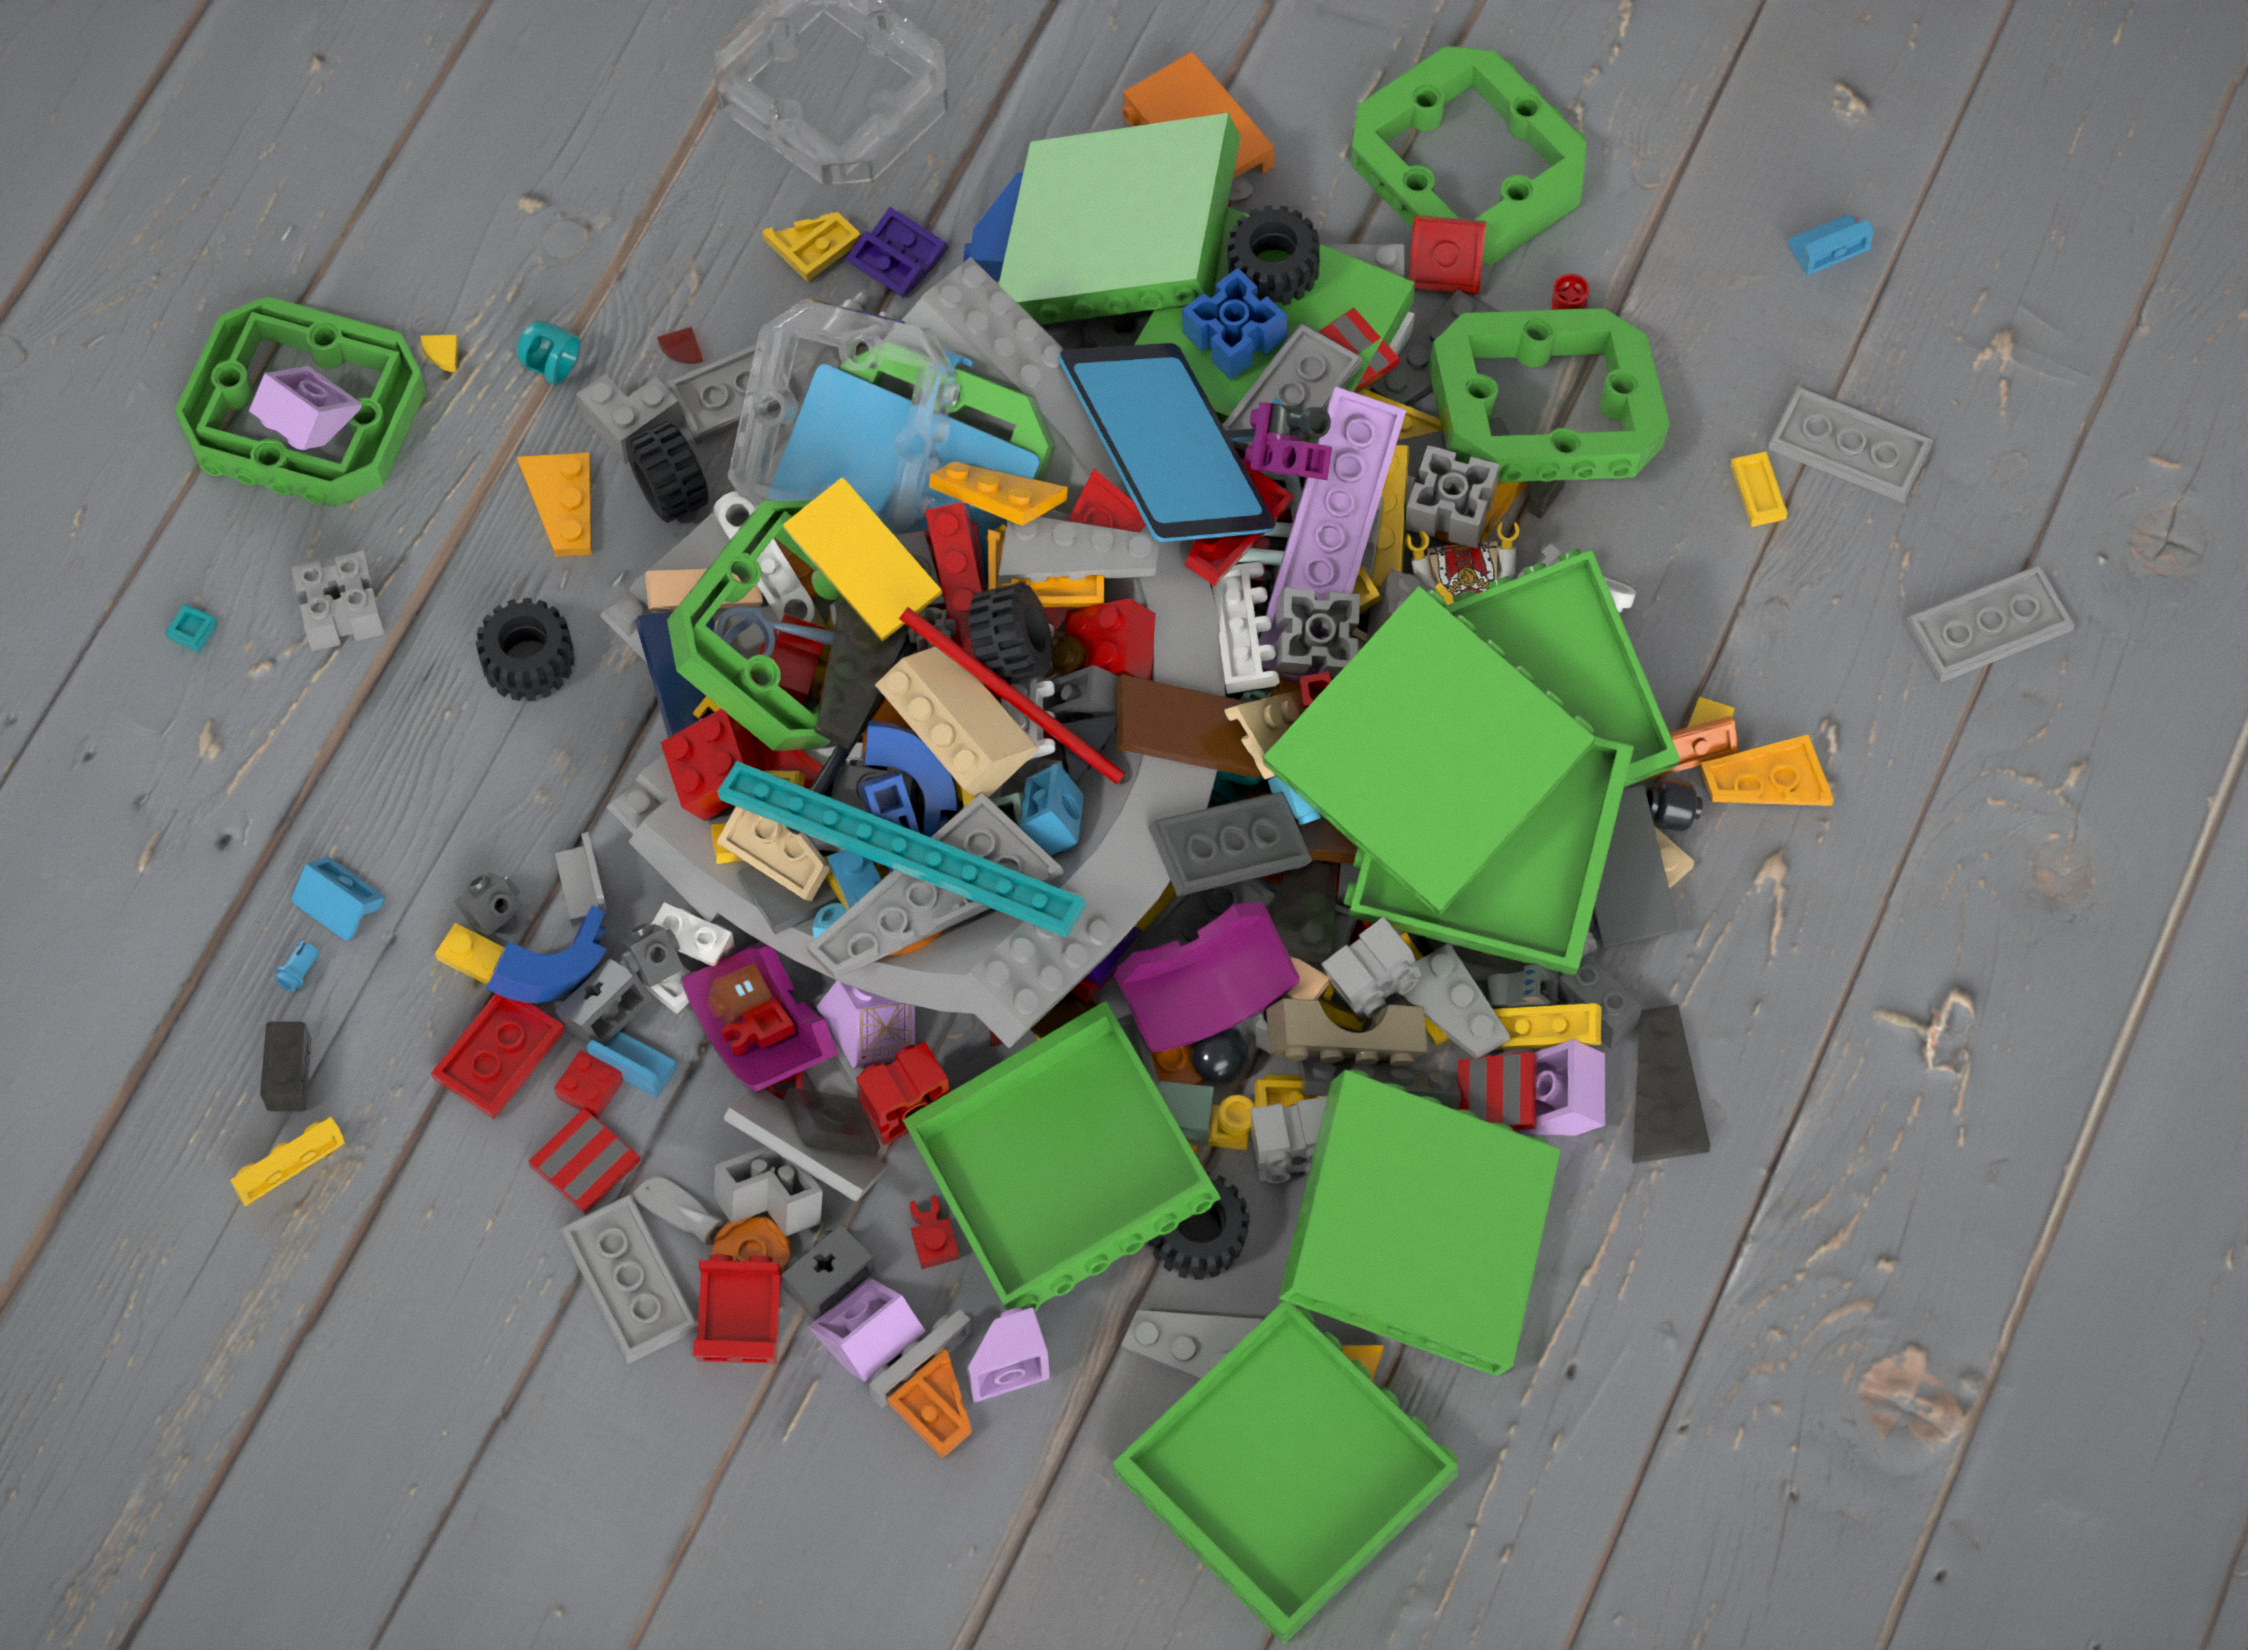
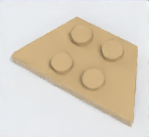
(1266, 723)

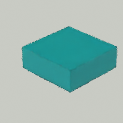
(191, 628)

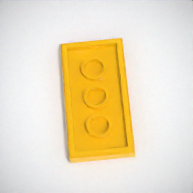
(861, 558)

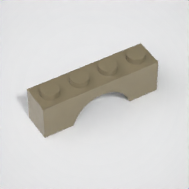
(1304, 1031)

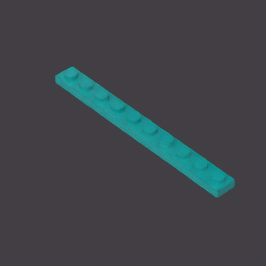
(902, 849)

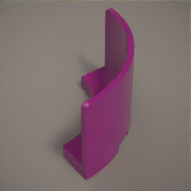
(1210, 982)
(763, 1067)

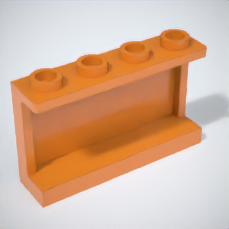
(1191, 91)

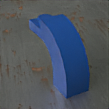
(902, 748)
(546, 978)

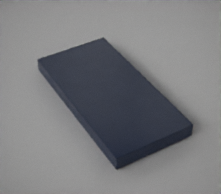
(674, 693)

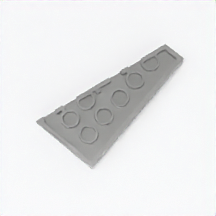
(909, 909)

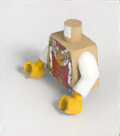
(1461, 566)

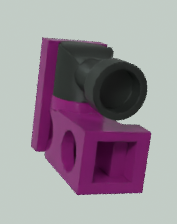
(1278, 441)

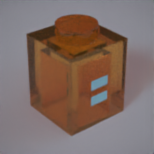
(737, 994)

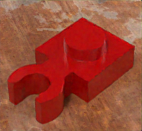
(762, 1025)
(933, 1238)

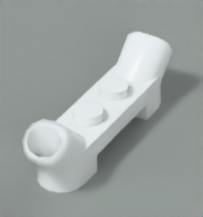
(777, 578)

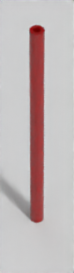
(1012, 695)

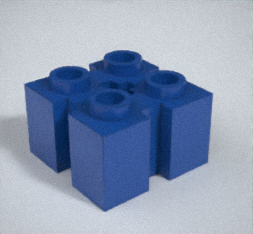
(1234, 324)

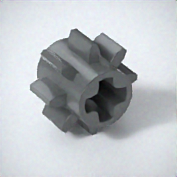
(938, 619)

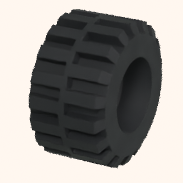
(1276, 231)
(667, 471)
(518, 624)
(1011, 632)
(1212, 1255)

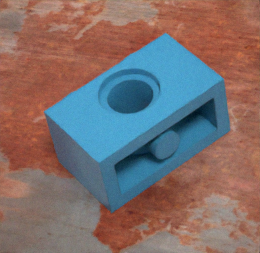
(1052, 810)

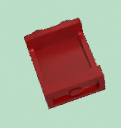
(738, 1310)

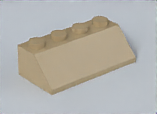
(957, 720)

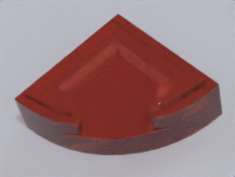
(681, 346)

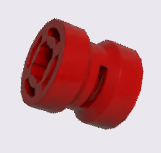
(1570, 292)

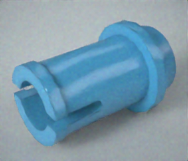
(295, 968)

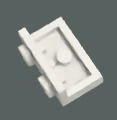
(696, 937)

